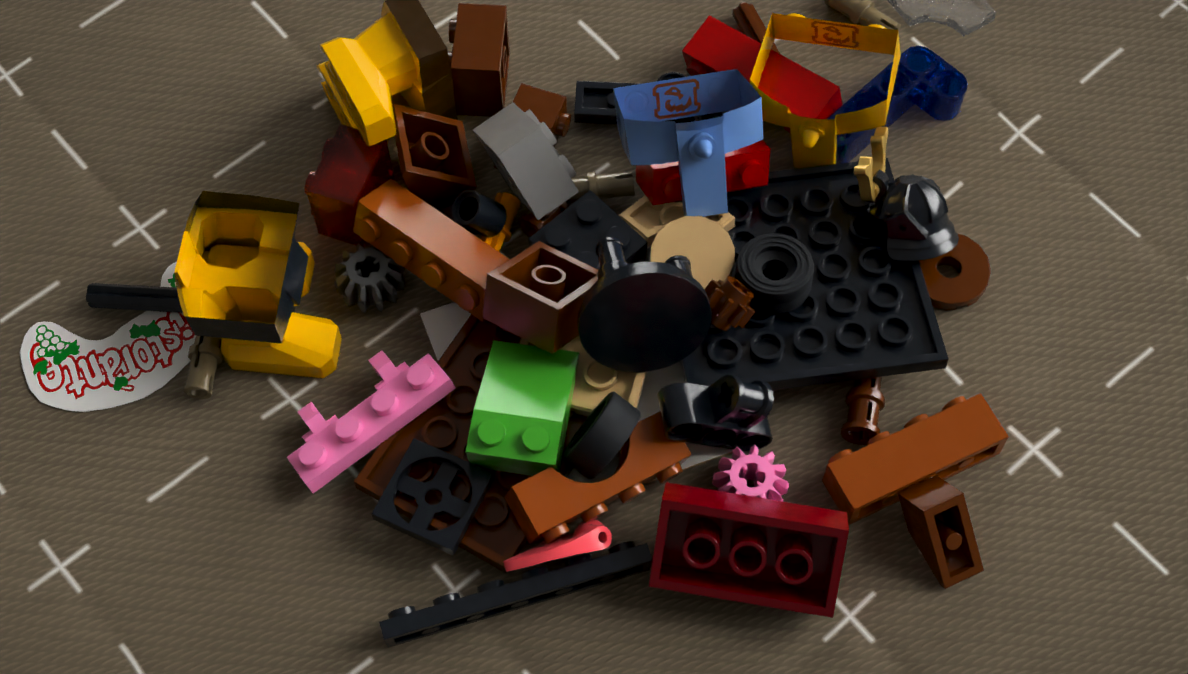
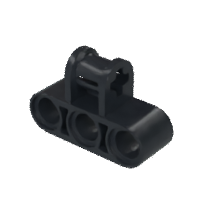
(719, 414)

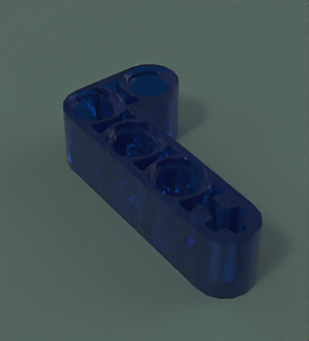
(920, 80)

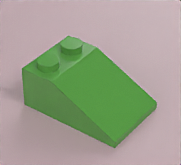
(522, 409)

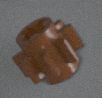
(729, 303)

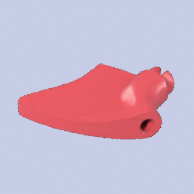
(585, 539)

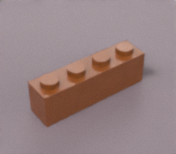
(427, 244)
(926, 447)

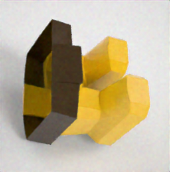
(388, 63)

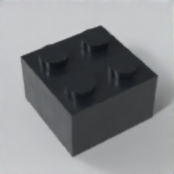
(584, 225)

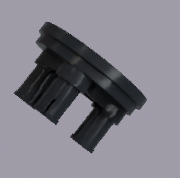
(642, 312)

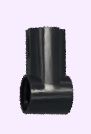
(475, 213)

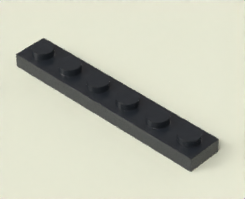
(497, 598)

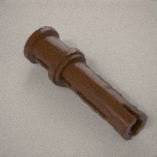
(864, 405)

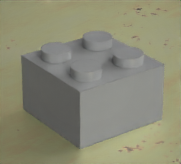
(527, 159)

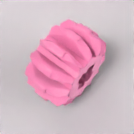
(742, 467)

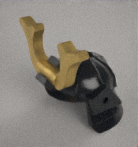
(909, 206)

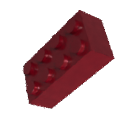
(749, 549)

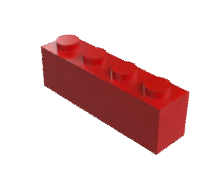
(723, 48)

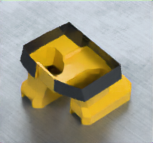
(243, 277)

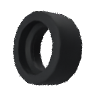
(601, 435)

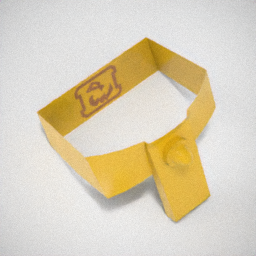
(816, 139)

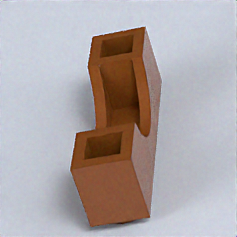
(552, 501)

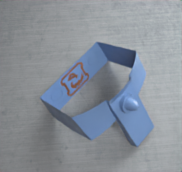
(695, 145)

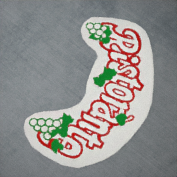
(110, 371)

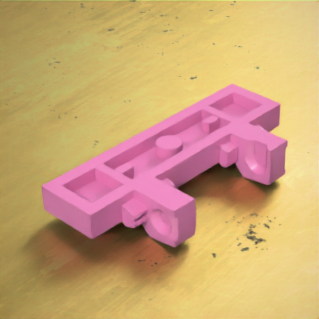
(341, 442)

